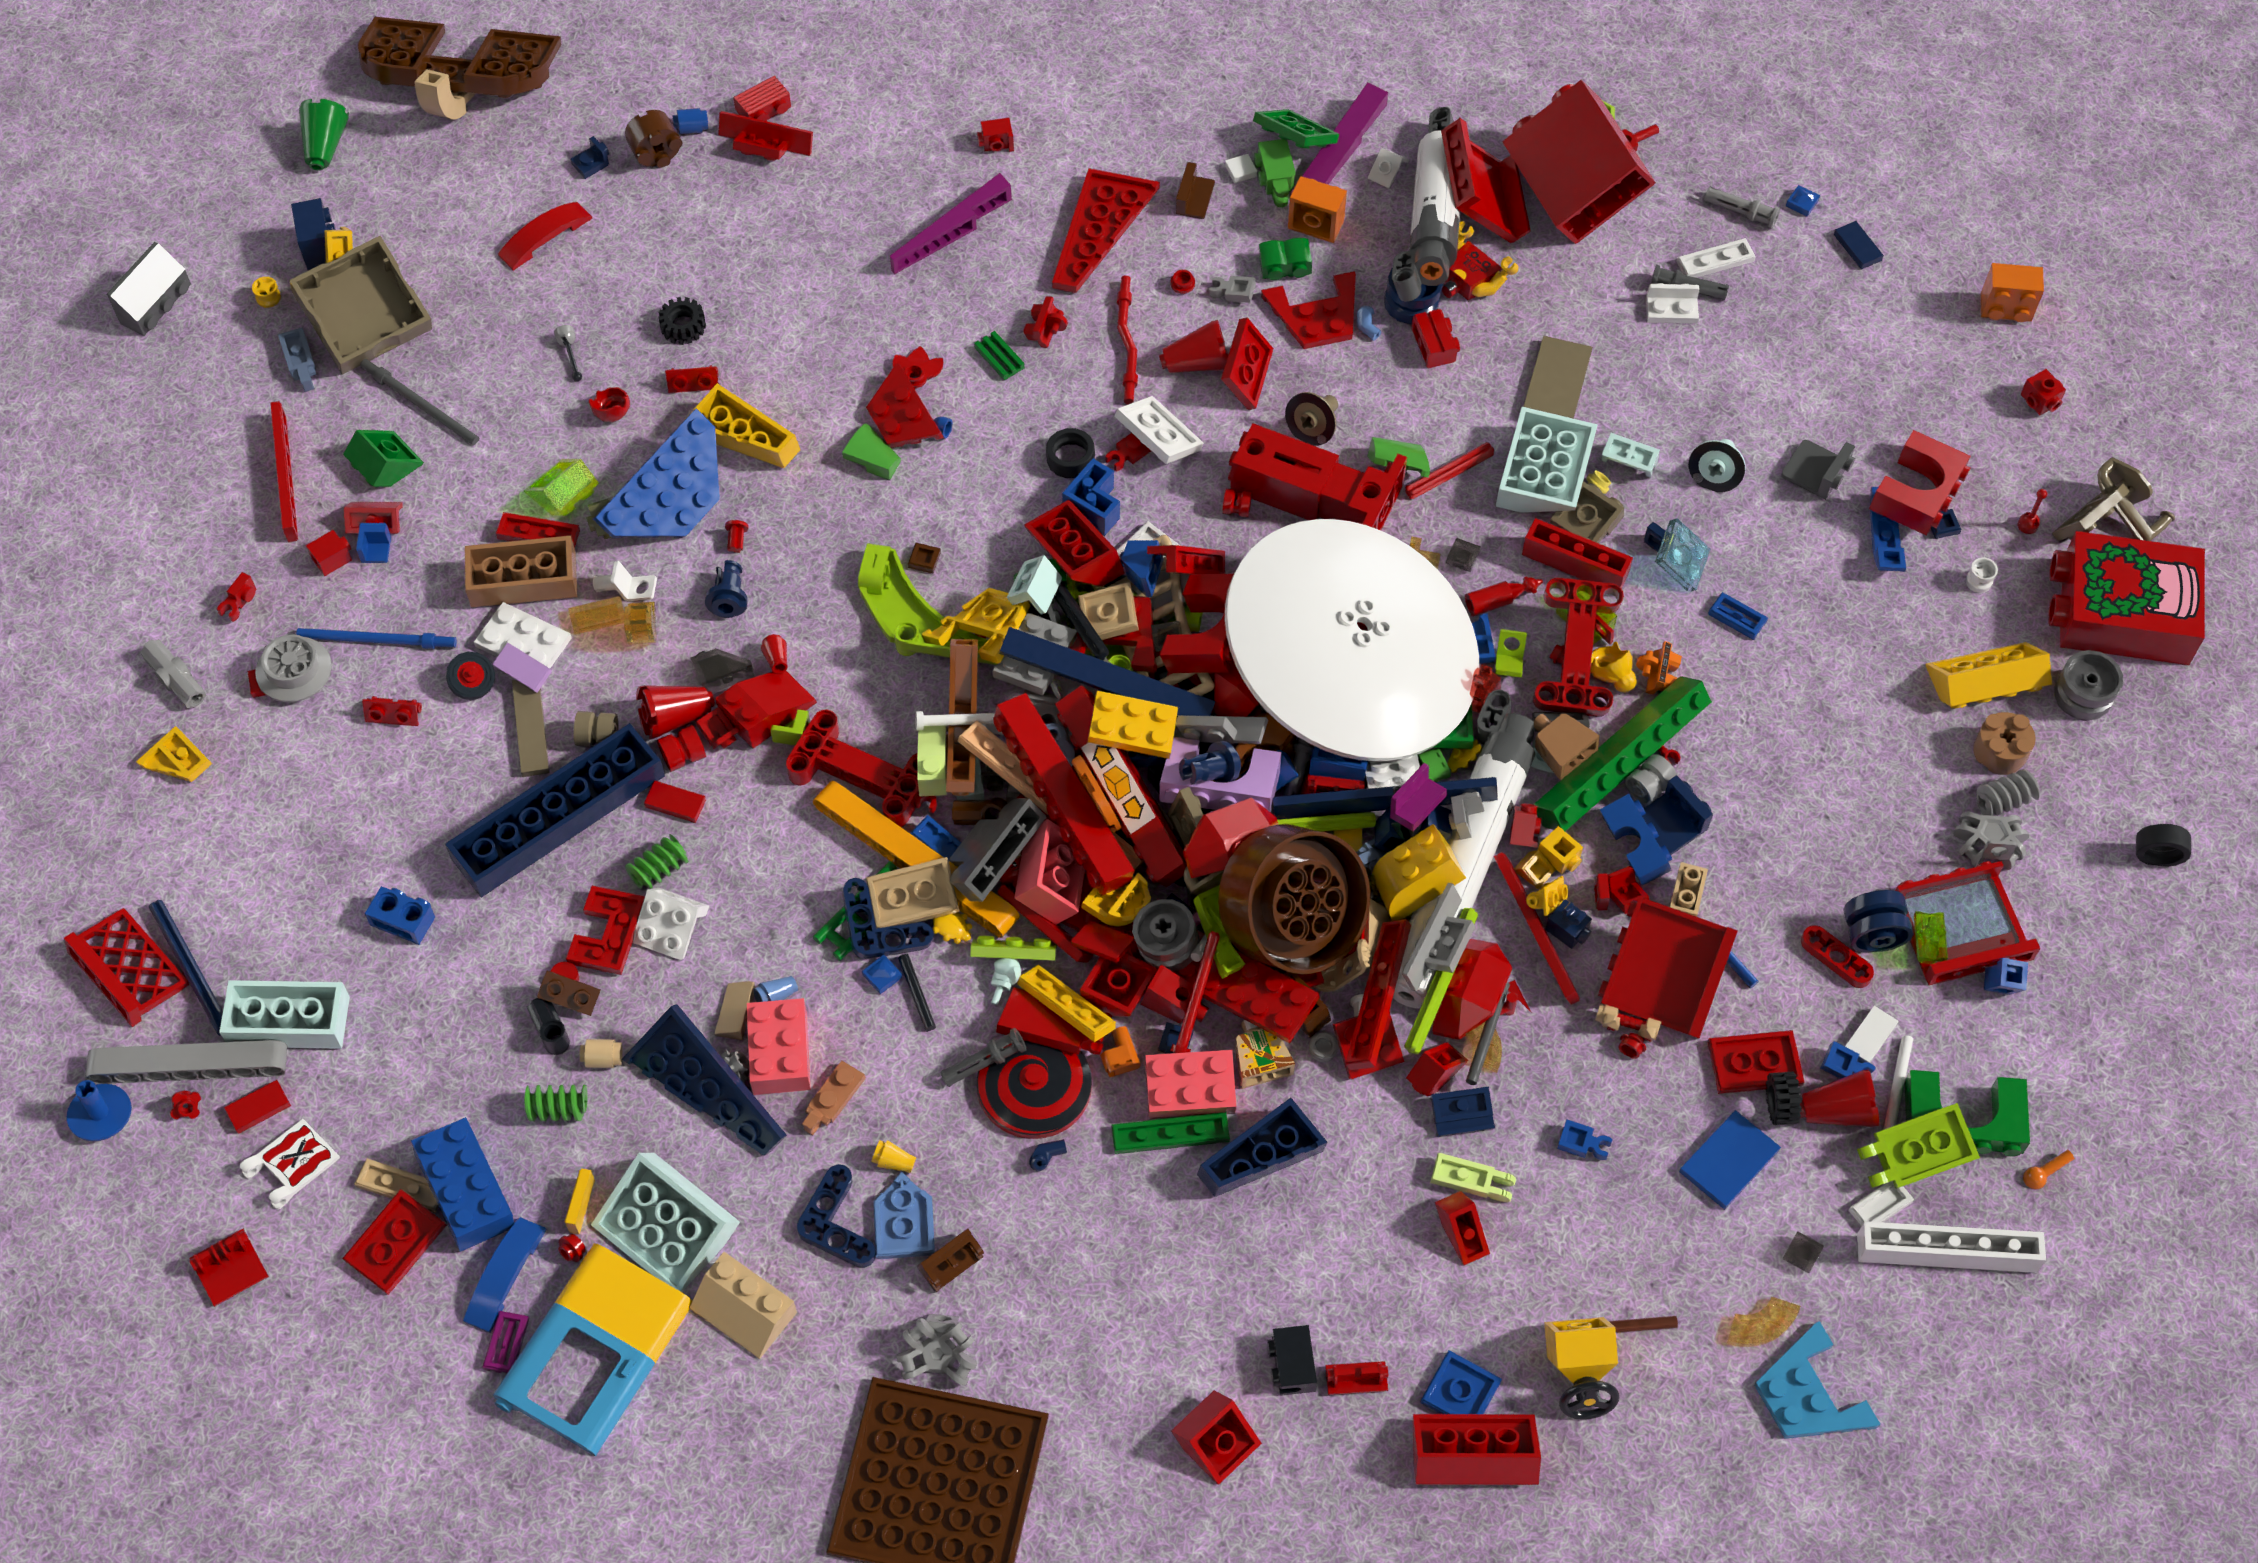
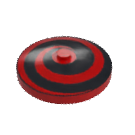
(1035, 1091)

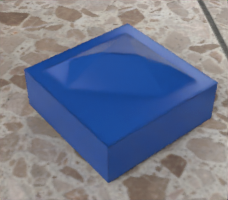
(1802, 200)
(882, 974)

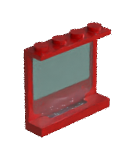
(1976, 917)

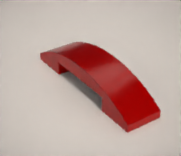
(540, 231)

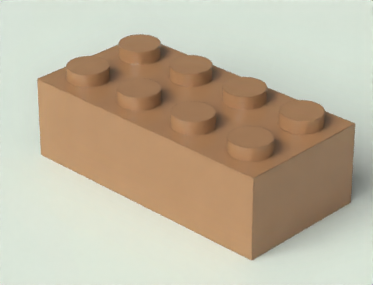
(520, 571)

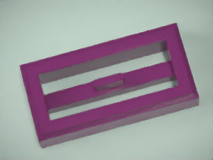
(499, 1367)

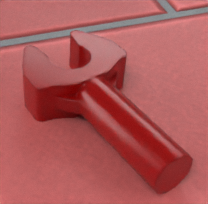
(1641, 135)

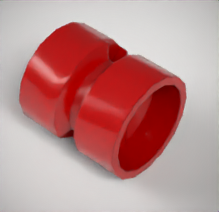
(681, 748)

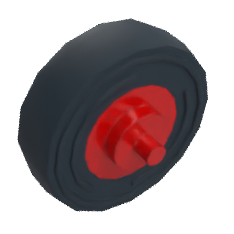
(470, 675)

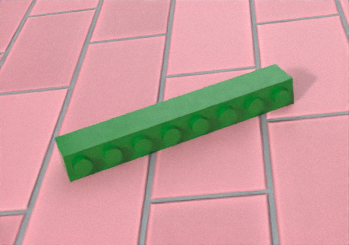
(1622, 753)

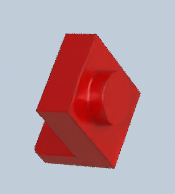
(717, 729)
(1624, 888)

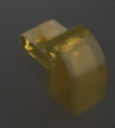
(640, 623)

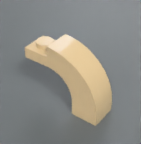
(436, 97)

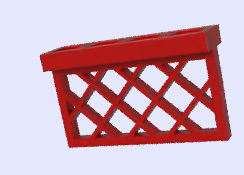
(109, 983)

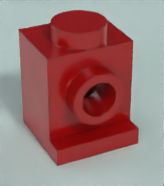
(996, 135)
(1525, 825)

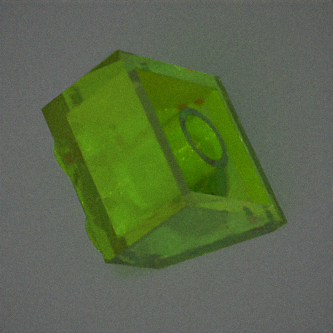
(563, 486)

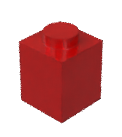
(329, 552)

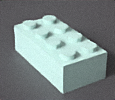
(286, 1012)

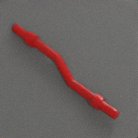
(1130, 378)

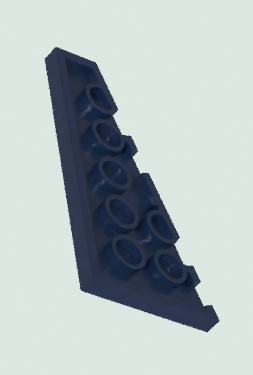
(697, 1074)

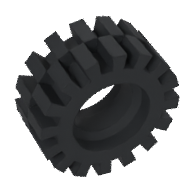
(680, 309)
(1783, 1098)

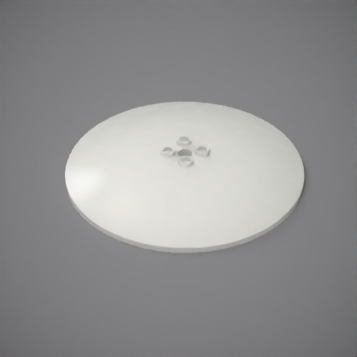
(1320, 674)

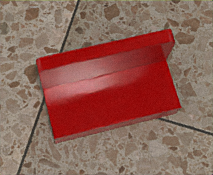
(372, 513)
(1105, 942)

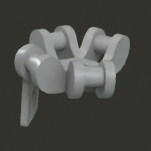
(1996, 834)
(938, 1350)

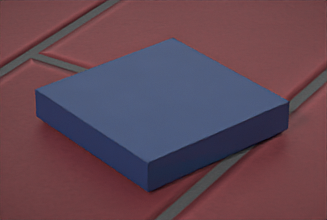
(1460, 1387)

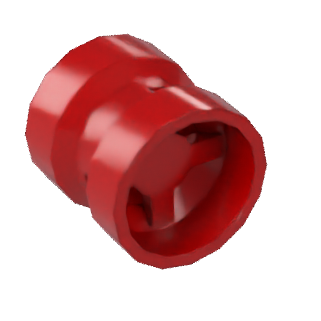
(1243, 502)

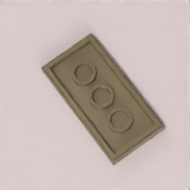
(1558, 377)

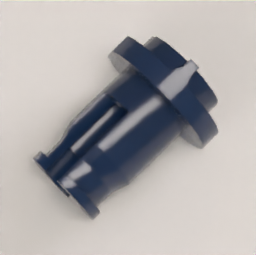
(727, 597)
(1218, 764)

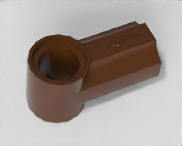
(971, 811)

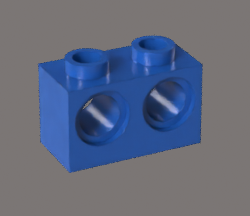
(397, 920)

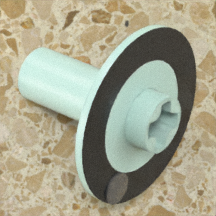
(1717, 465)

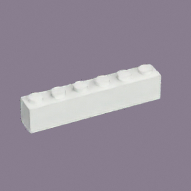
(1951, 1247)

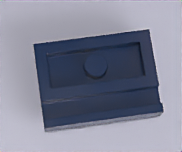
(1462, 1111)

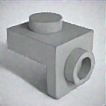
(1463, 807)

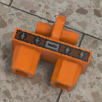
(1656, 665)

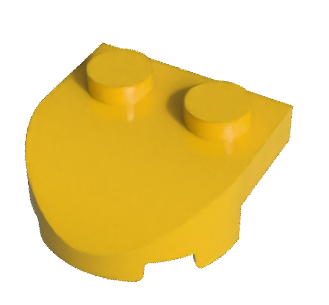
(1120, 905)

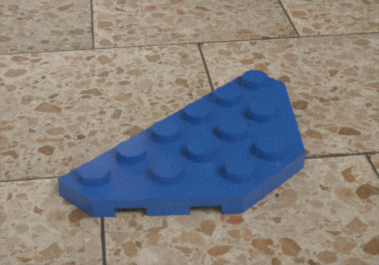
(670, 488)

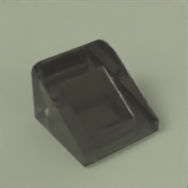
(1161, 630)

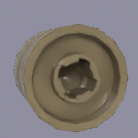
(593, 728)

